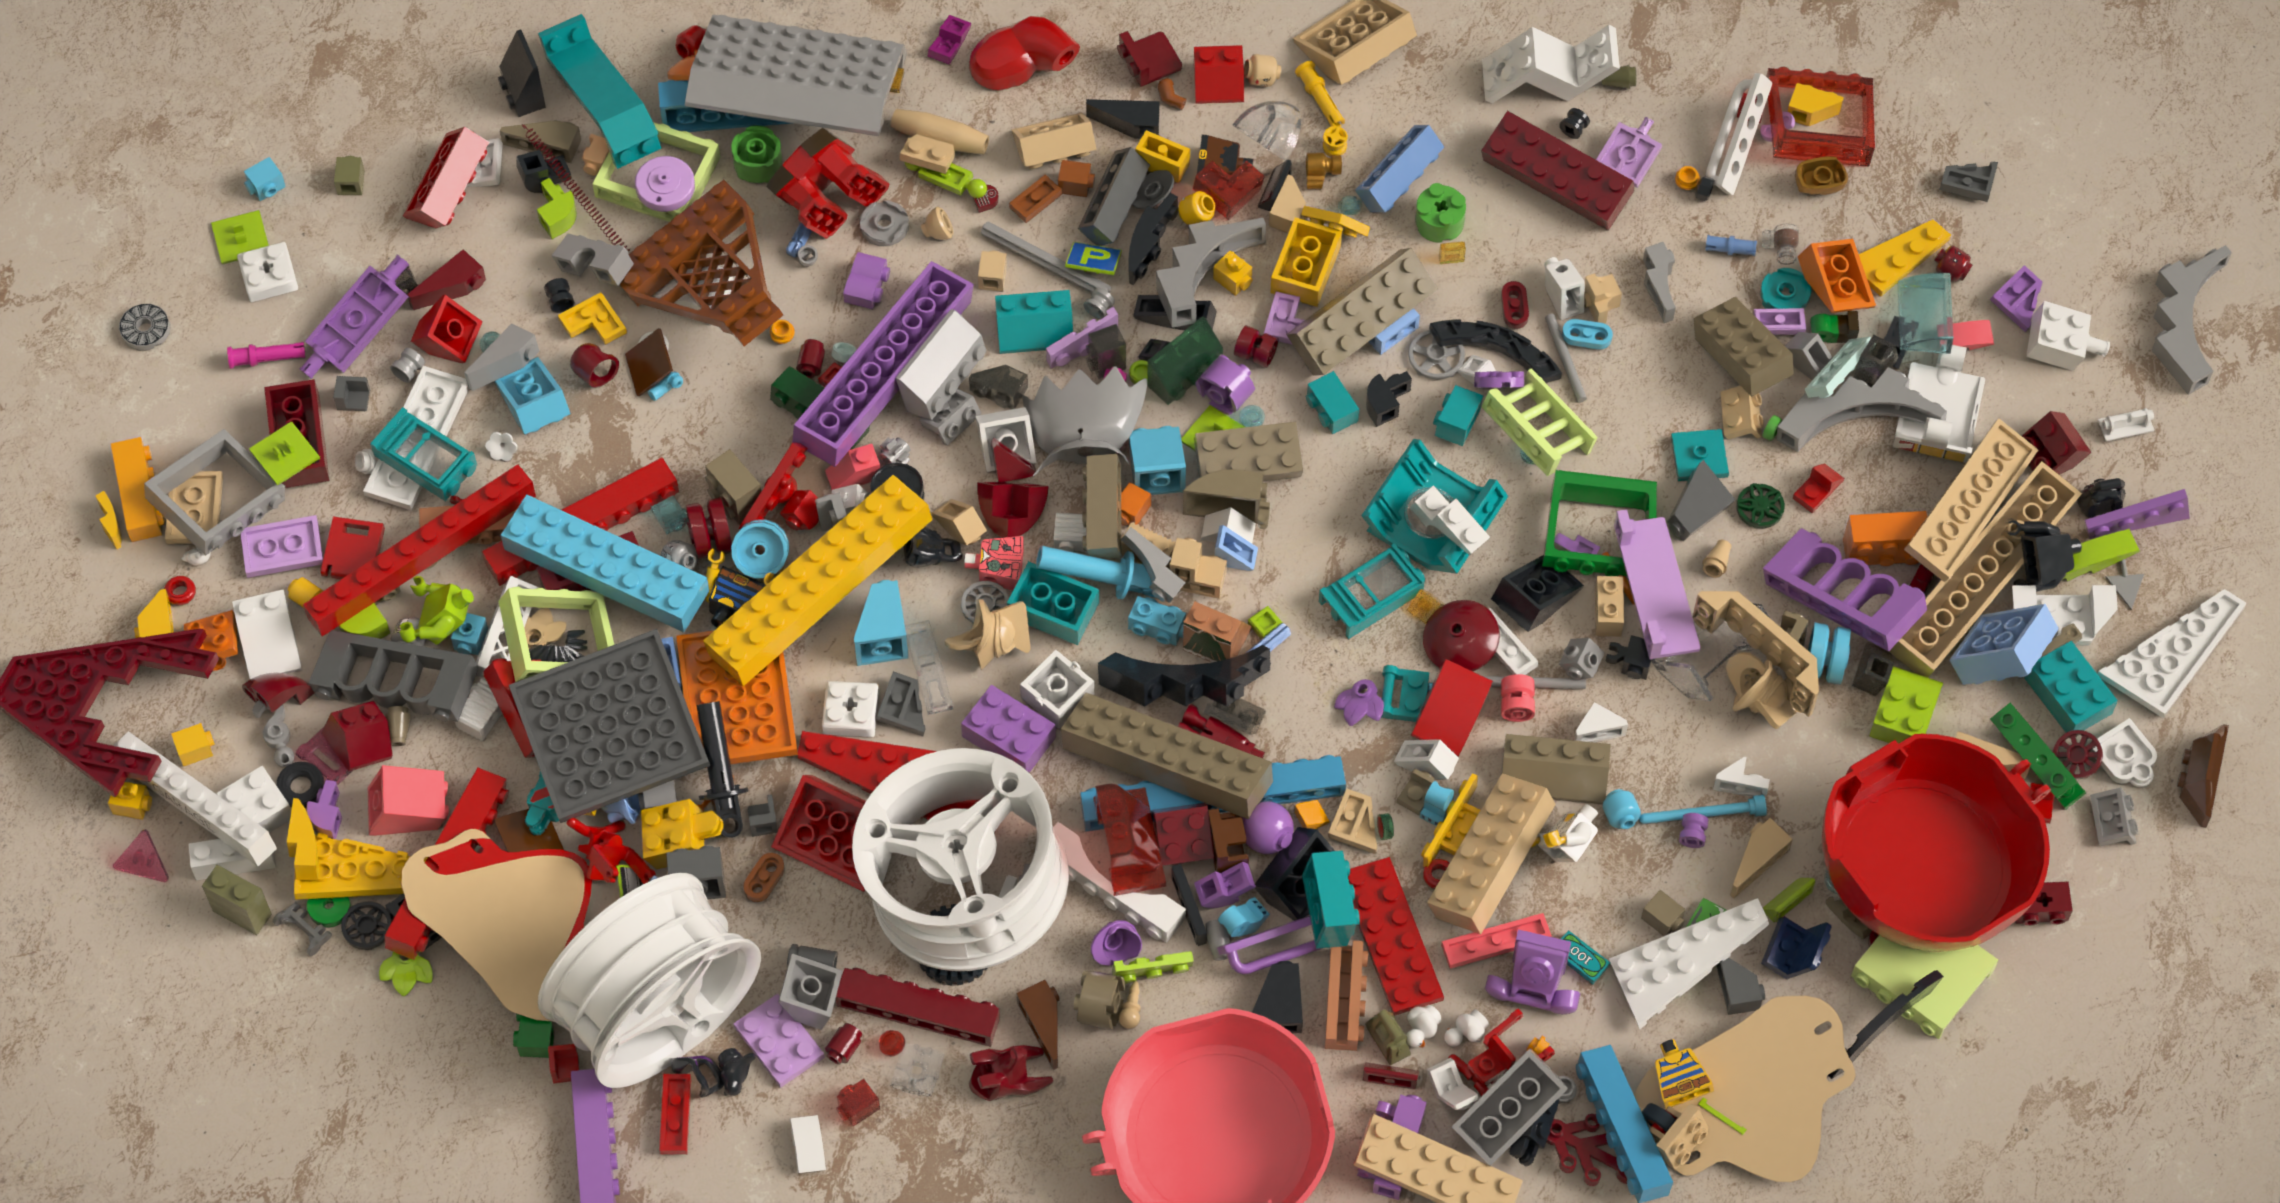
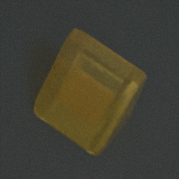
(1424, 605)

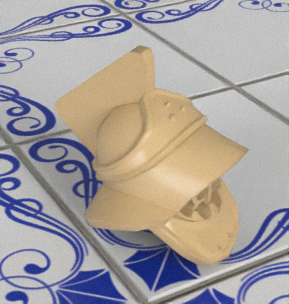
(994, 632)
(1762, 694)

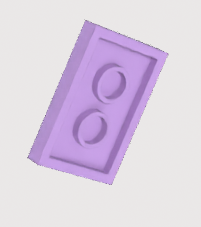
(281, 546)
(778, 1041)

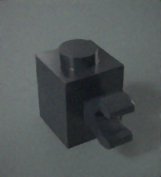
(1635, 657)

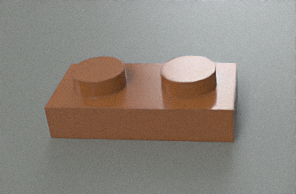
(1035, 198)

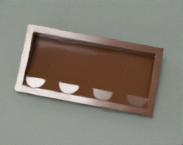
(518, 838)

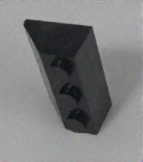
(1282, 880)

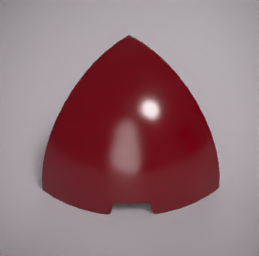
(1011, 507)
(276, 689)

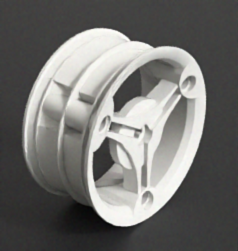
(958, 849)
(648, 979)

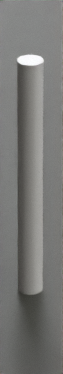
(1565, 358)
(1563, 683)

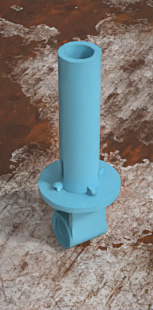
(1123, 574)

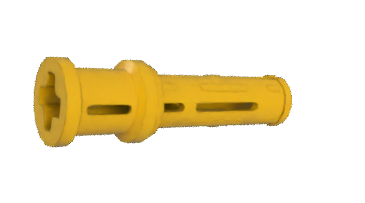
(1316, 86)

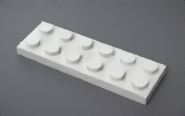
(434, 401)

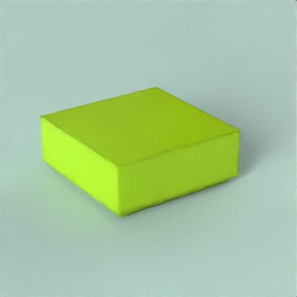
(1264, 622)

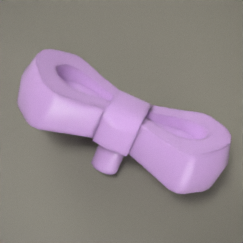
(1789, 123)

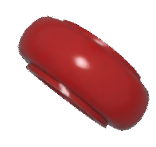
(176, 582)
(1434, 865)

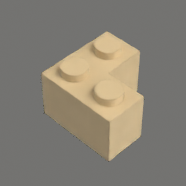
(1201, 573)

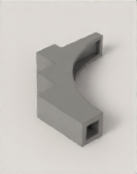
(1191, 262)
(2177, 343)
(1854, 400)

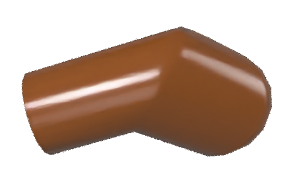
(1168, 95)

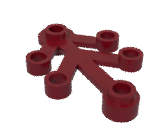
(1584, 1148)

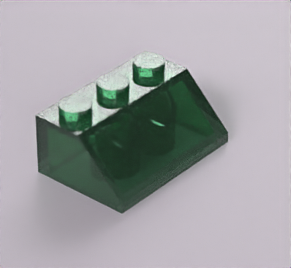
(1183, 361)

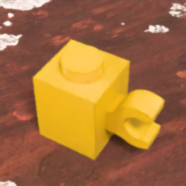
(1233, 273)
(131, 801)

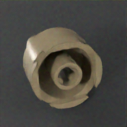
(1099, 999)

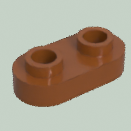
(762, 878)

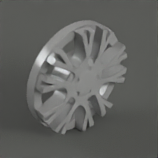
(988, 598)

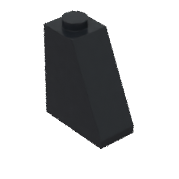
(1282, 996)

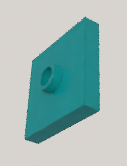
(1694, 447)

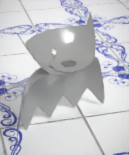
(1102, 410)

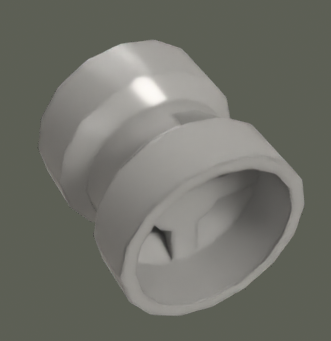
(407, 365)

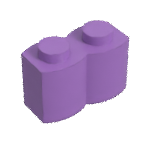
(865, 281)

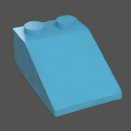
(533, 396)

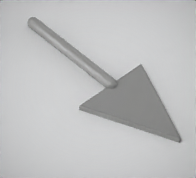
(2126, 585)

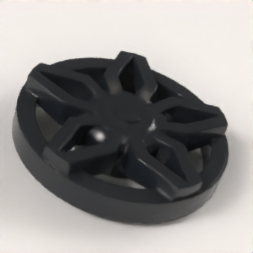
(365, 925)

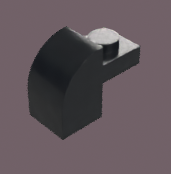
(535, 169)
(1382, 396)

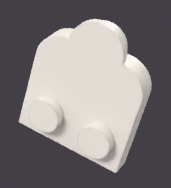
(2127, 755)

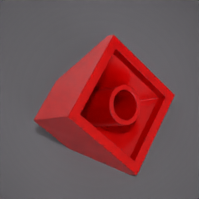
(447, 331)

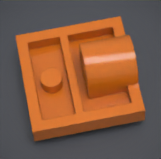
(221, 635)

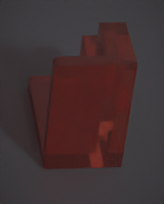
(1228, 191)

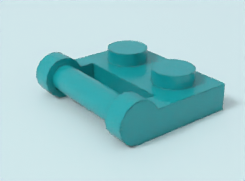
(1412, 695)

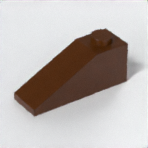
(1040, 1010)

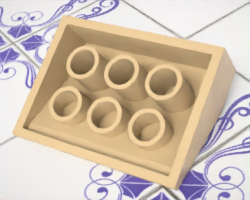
(1356, 37)

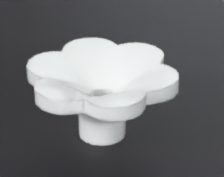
(501, 446)

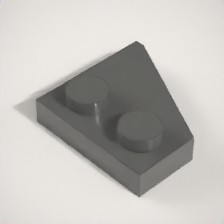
(1969, 180)
(902, 705)

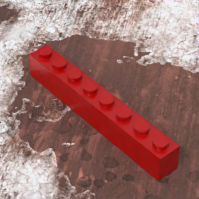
(603, 509)
(474, 811)

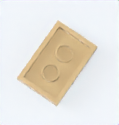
(200, 500)

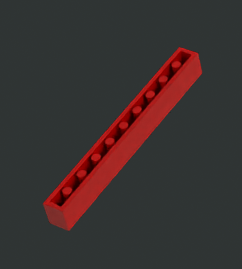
(418, 550)

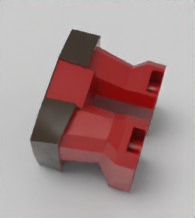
(812, 169)

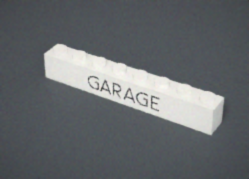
(205, 806)

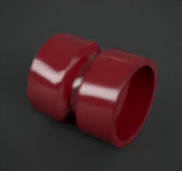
(1247, 346)

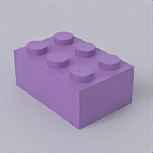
(1008, 728)

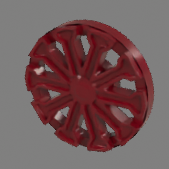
(2078, 753)

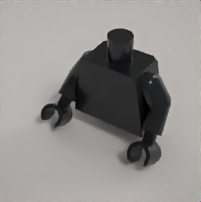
(2045, 553)

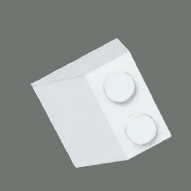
(1010, 429)

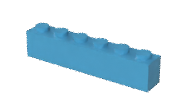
(1624, 1124)

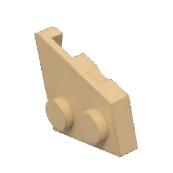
(1355, 822)

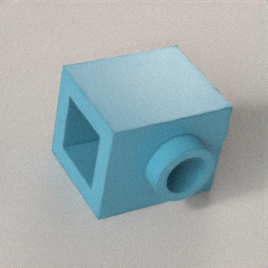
(264, 179)
(470, 635)

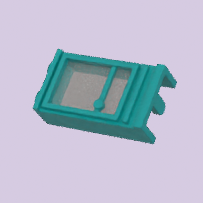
(424, 455)
(1373, 590)

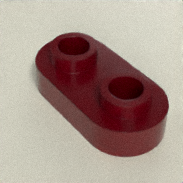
(1515, 306)

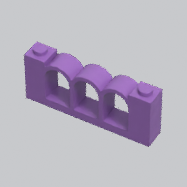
(1805, 551)

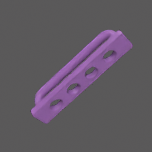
(1230, 948)

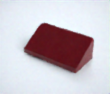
(1390, 1075)

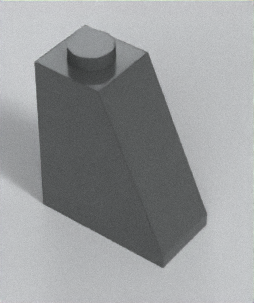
(1699, 502)

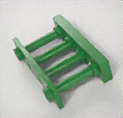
(2042, 759)

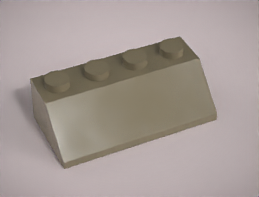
(1565, 767)

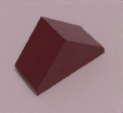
(1009, 464)

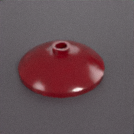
(1472, 645)

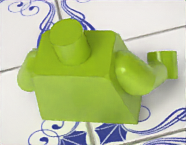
(442, 611)

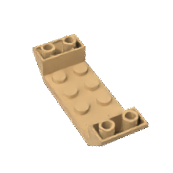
(1762, 633)

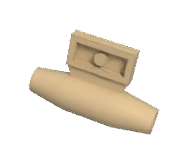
(935, 139)

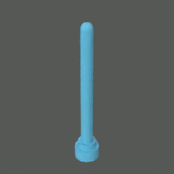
(1754, 806)

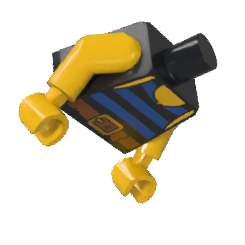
(729, 589)

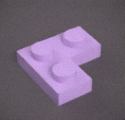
(1282, 316)

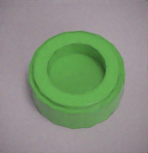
(1771, 428)

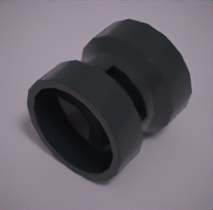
(559, 295)

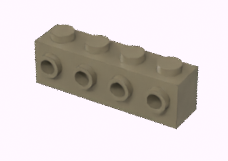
(1102, 506)

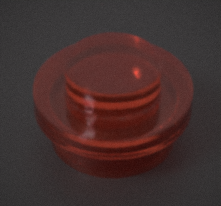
(891, 1043)

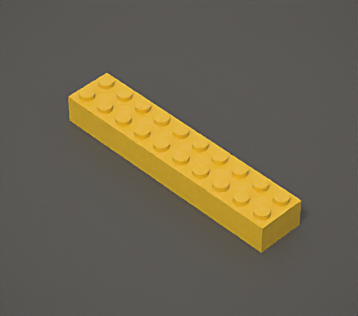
(818, 580)

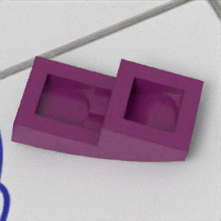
(950, 38)

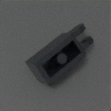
(1534, 1137)

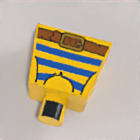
(1681, 1075)

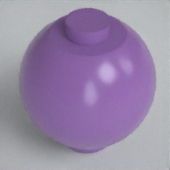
(1268, 828)

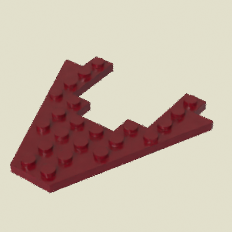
(56, 689)

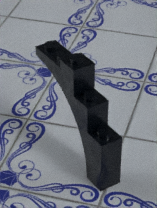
(1184, 684)

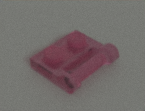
(306, 750)

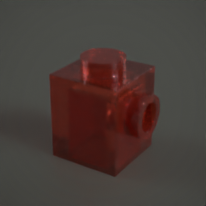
(857, 1102)

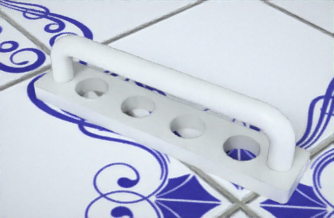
(1728, 180)

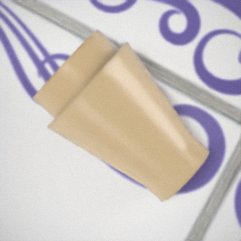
(1717, 560)

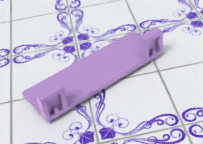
(1656, 586)

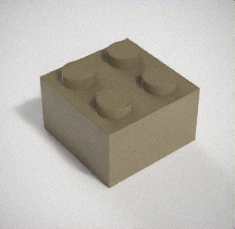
(734, 484)

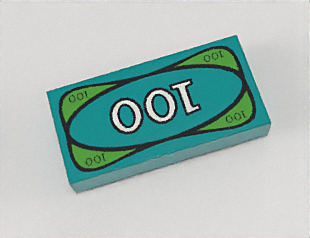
(1585, 959)

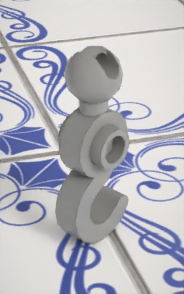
(276, 734)

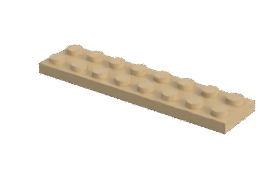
(1971, 500)

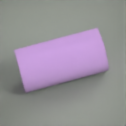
(1782, 321)

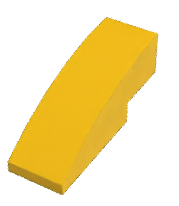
(302, 843)

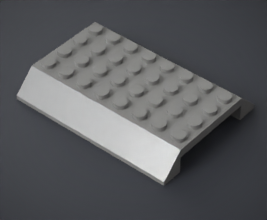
(794, 74)

